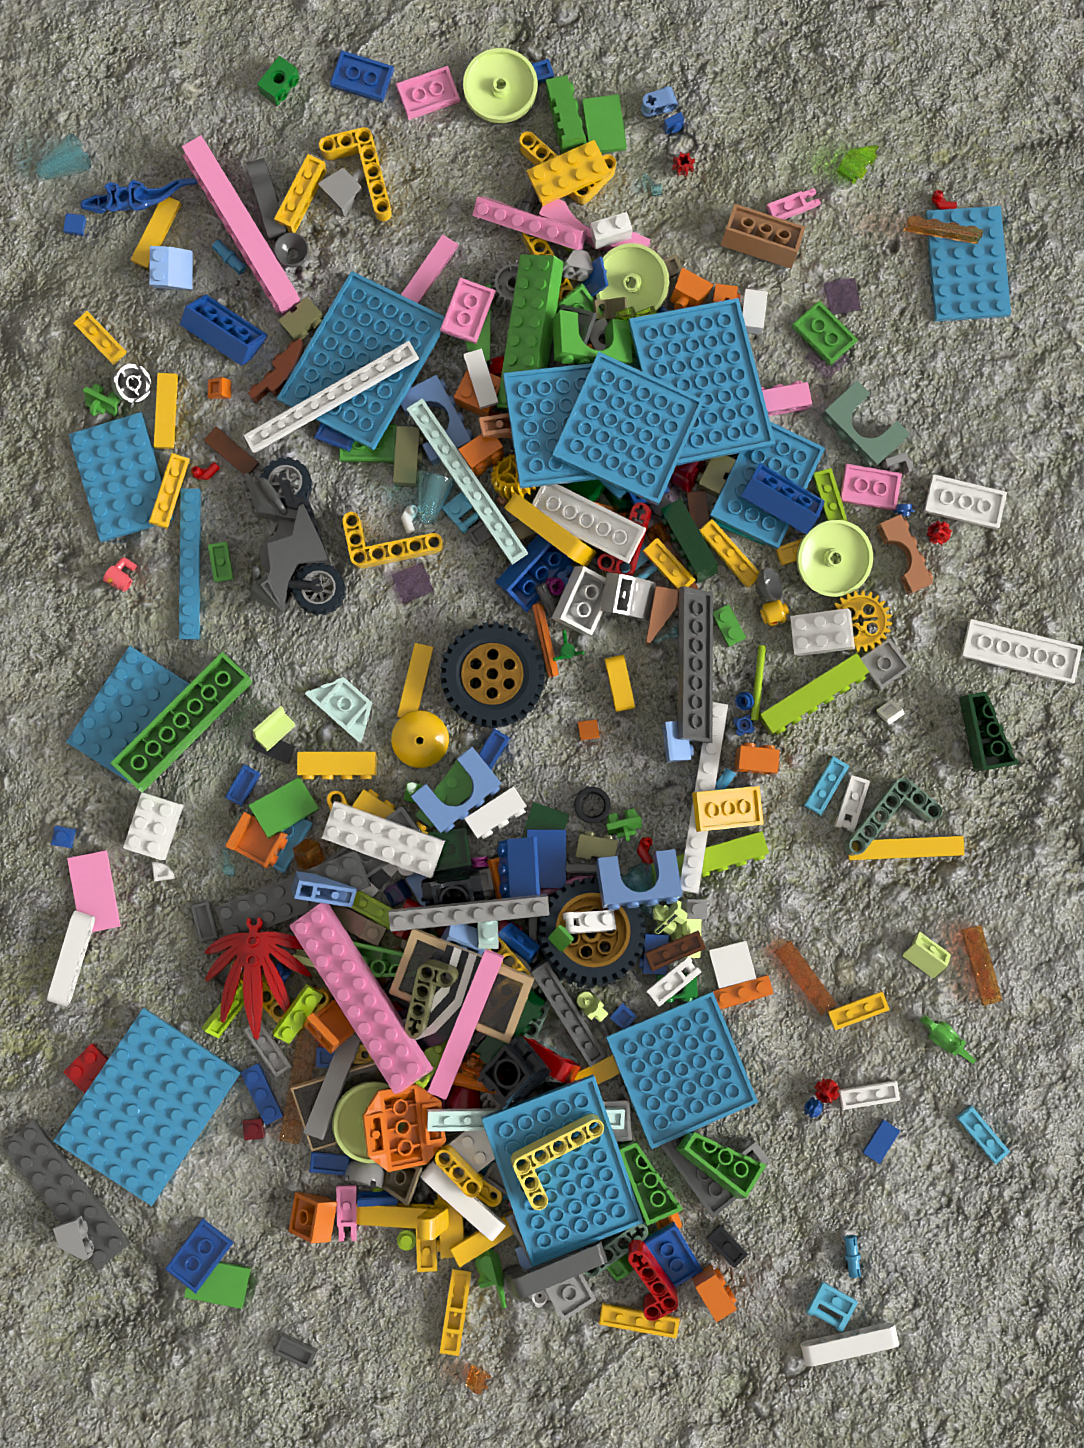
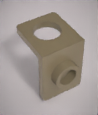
(610, 307)

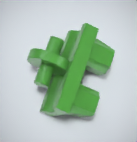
(98, 402)
(625, 827)

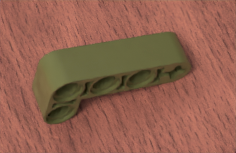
(424, 999)

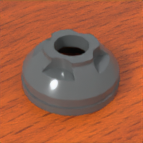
(289, 242)
(769, 585)

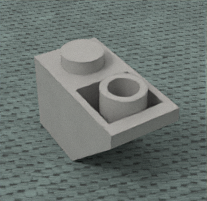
(577, 265)
(73, 1238)

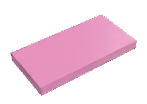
(94, 889)

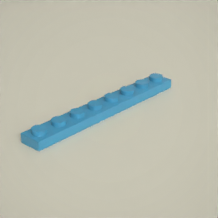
(190, 564)

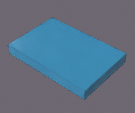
(296, 834)

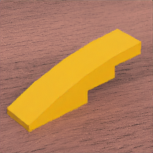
(455, 1312)

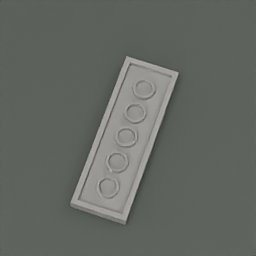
(566, 1296)

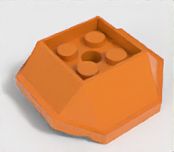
(403, 1148)

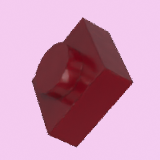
(253, 1129)

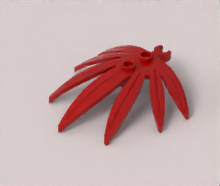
(253, 955)

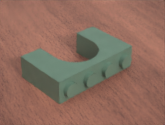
(870, 449)

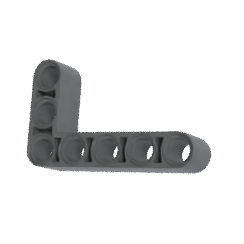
(549, 1273)

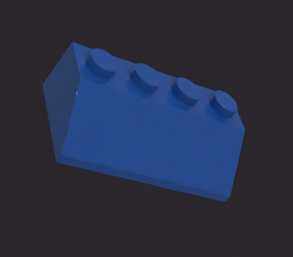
(222, 329)
(783, 499)
(535, 568)
(518, 867)

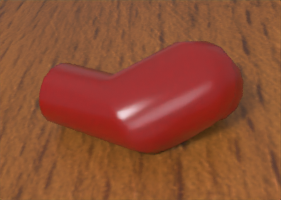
(940, 202)
(204, 473)
(643, 849)

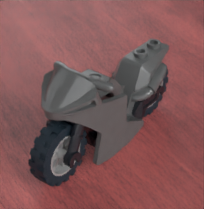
(297, 547)

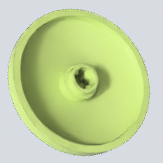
(500, 85)
(636, 274)
(834, 558)
(348, 1122)

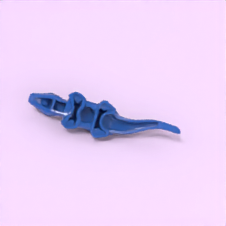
(132, 197)

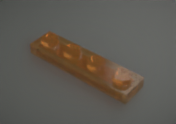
(939, 229)
(981, 965)
(805, 977)

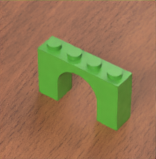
(572, 350)

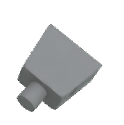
(342, 189)

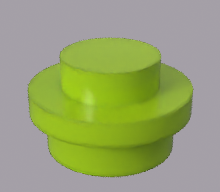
(406, 1240)

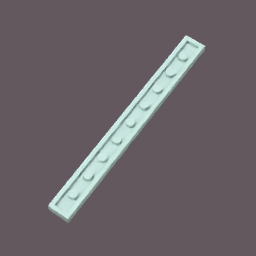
(467, 481)
(471, 1119)

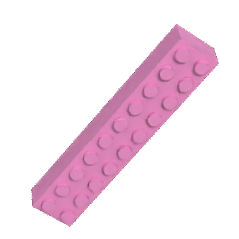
(240, 226)
(361, 997)

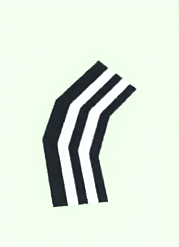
(447, 1001)

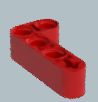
(616, 562)
(562, 1068)
(656, 1302)

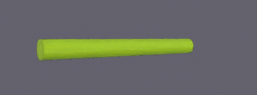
(758, 682)

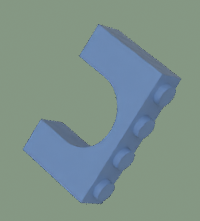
(434, 394)
(483, 783)
(616, 894)

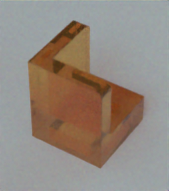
(308, 854)

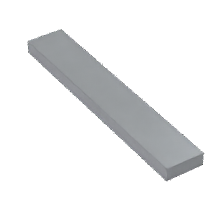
(332, 1088)

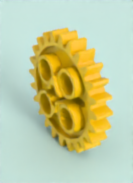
(857, 604)

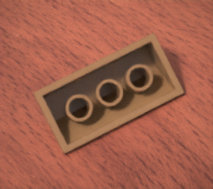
(763, 236)

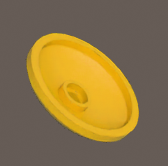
(423, 725)

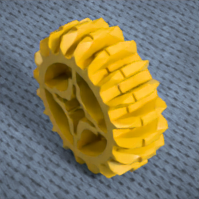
(506, 478)

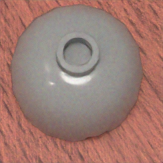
(131, 383)
(365, 1174)

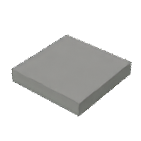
(885, 663)

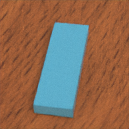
(826, 785)
(982, 1134)

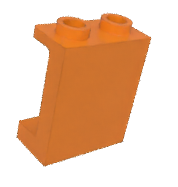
(253, 843)
(330, 1026)

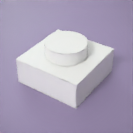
(890, 711)

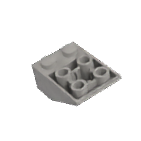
(628, 596)

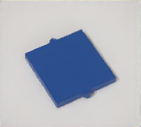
(597, 279)

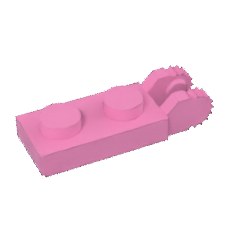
(792, 204)
(346, 1210)

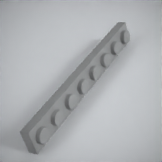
(468, 912)

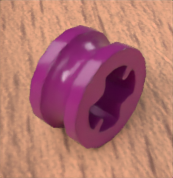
(559, 585)
(479, 862)

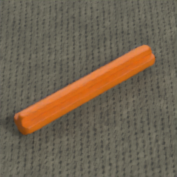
(545, 640)

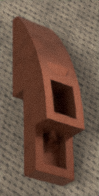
(275, 380)

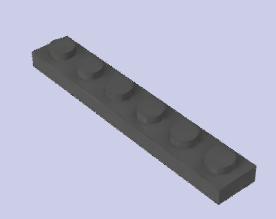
(567, 1013)

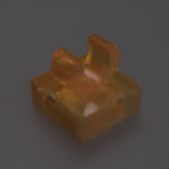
(657, 531)
(471, 1066)
(476, 1379)

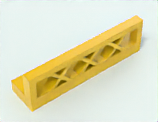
(301, 193)

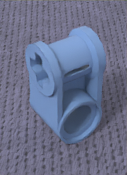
(659, 102)
(415, 884)

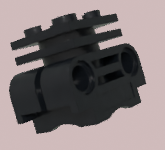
(459, 878)
(501, 1073)

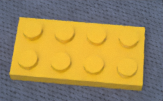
(568, 172)
(727, 808)

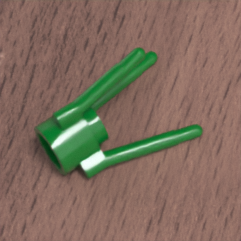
(567, 650)

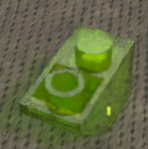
(855, 162)

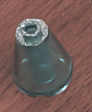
(64, 159)
(432, 495)
(640, 879)

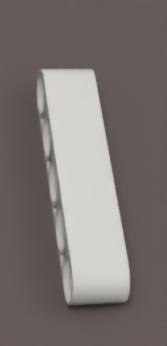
(71, 958)
(470, 1208)
(849, 1344)

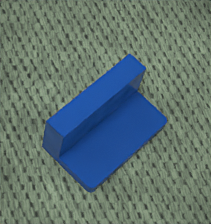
(519, 942)

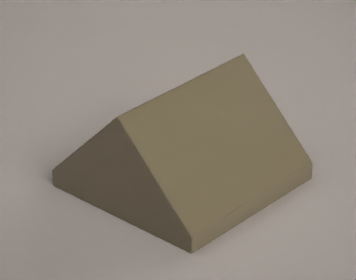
(402, 1183)

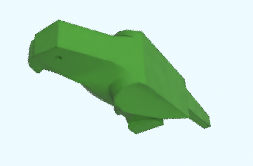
(946, 1037)
(490, 1273)

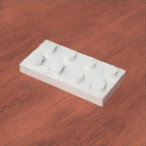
(965, 502)

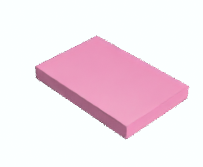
(428, 92)
(467, 310)
(870, 487)

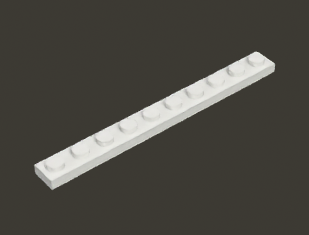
(331, 397)
(705, 781)

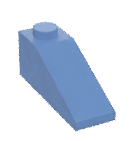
(322, 890)

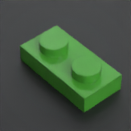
(221, 562)
(728, 625)

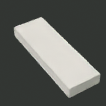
(480, 378)
(869, 1094)

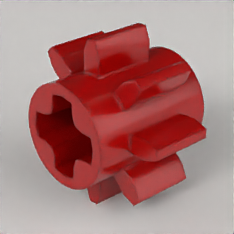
(678, 164)
(497, 366)
(939, 532)
(826, 1090)

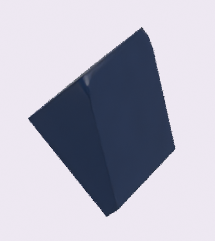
(397, 892)

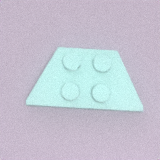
(344, 705)

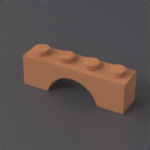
(896, 532)

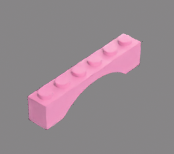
(560, 212)
(528, 223)

